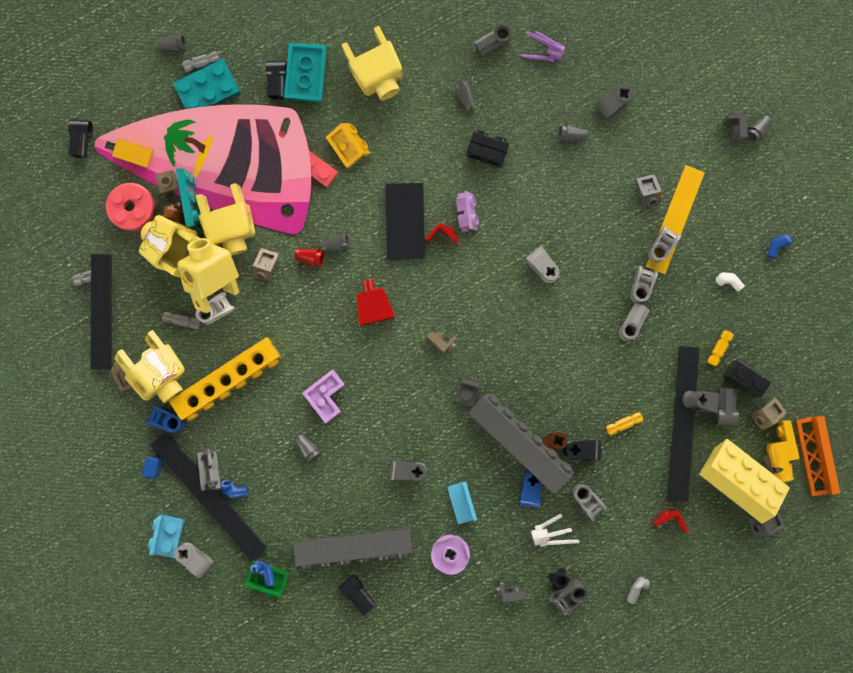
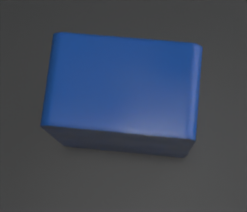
(152, 467)

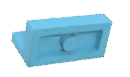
(462, 502)

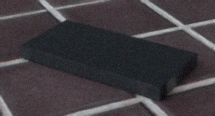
(405, 221)

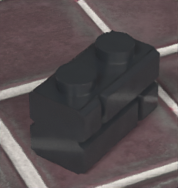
(487, 148)
(747, 378)

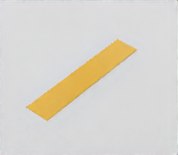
(678, 211)

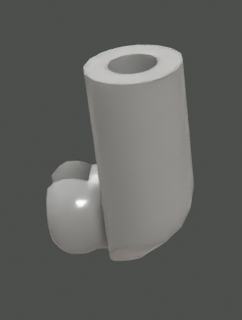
(636, 588)

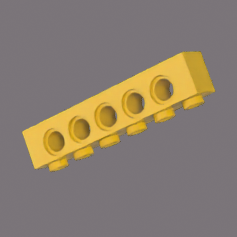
(181, 402)

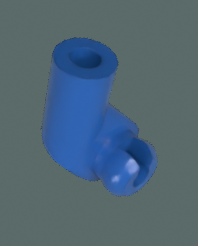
(777, 243)
(264, 570)

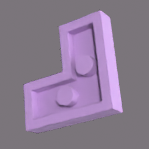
(320, 393)

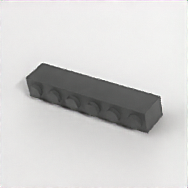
(521, 442)
(353, 547)

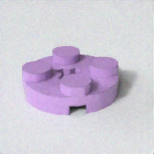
(444, 563)

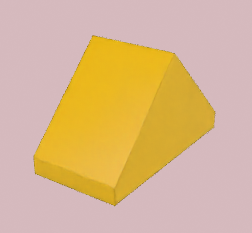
(132, 152)

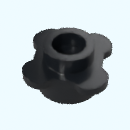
(562, 582)

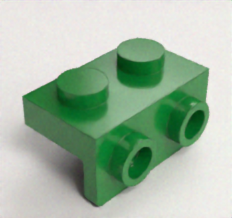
(256, 582)

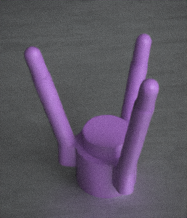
(554, 50)

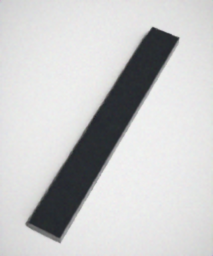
(683, 425)
(210, 499)

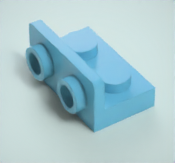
(166, 535)

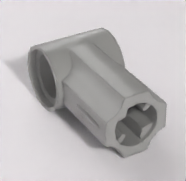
(634, 320)

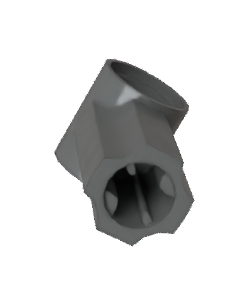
(491, 41)
(727, 411)

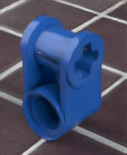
(162, 419)
(530, 493)

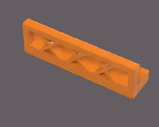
(824, 454)

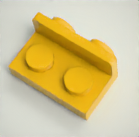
(347, 144)

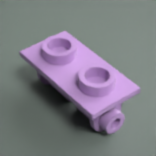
(469, 220)

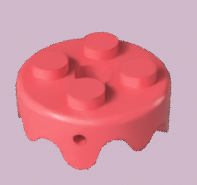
(139, 216)

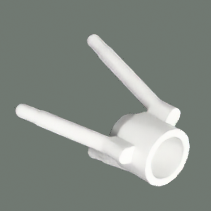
(541, 535)

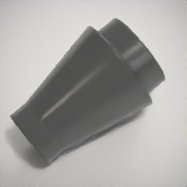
(173, 42)
(465, 94)
(758, 130)
(572, 133)
(335, 243)
(307, 449)

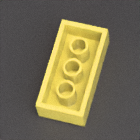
(744, 481)

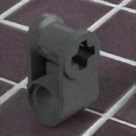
(613, 102)
(704, 401)
(403, 470)
(568, 597)

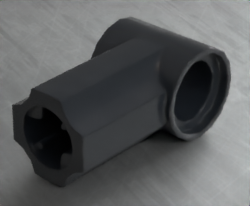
(276, 79)
(79, 133)
(354, 590)

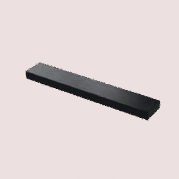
(101, 311)

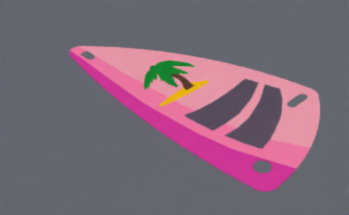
(226, 148)

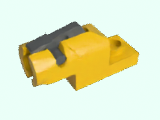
(782, 452)

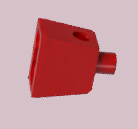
(373, 305)

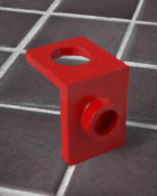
(448, 231)
(667, 515)

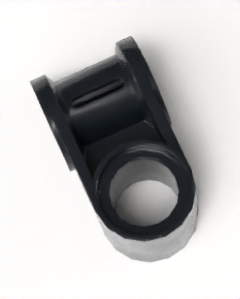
(585, 449)

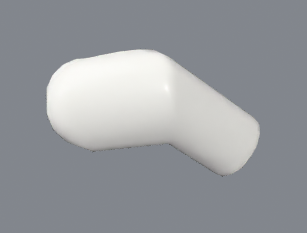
(729, 278)

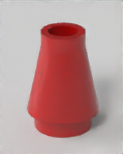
(312, 257)

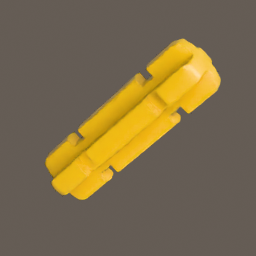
(720, 348)
(624, 423)

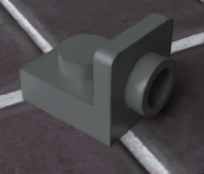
(740, 127)
(649, 190)
(467, 391)
(768, 527)
(513, 594)

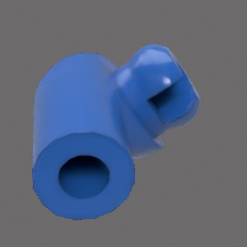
(232, 491)

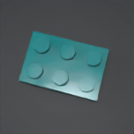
(305, 72)
(207, 86)
(188, 197)

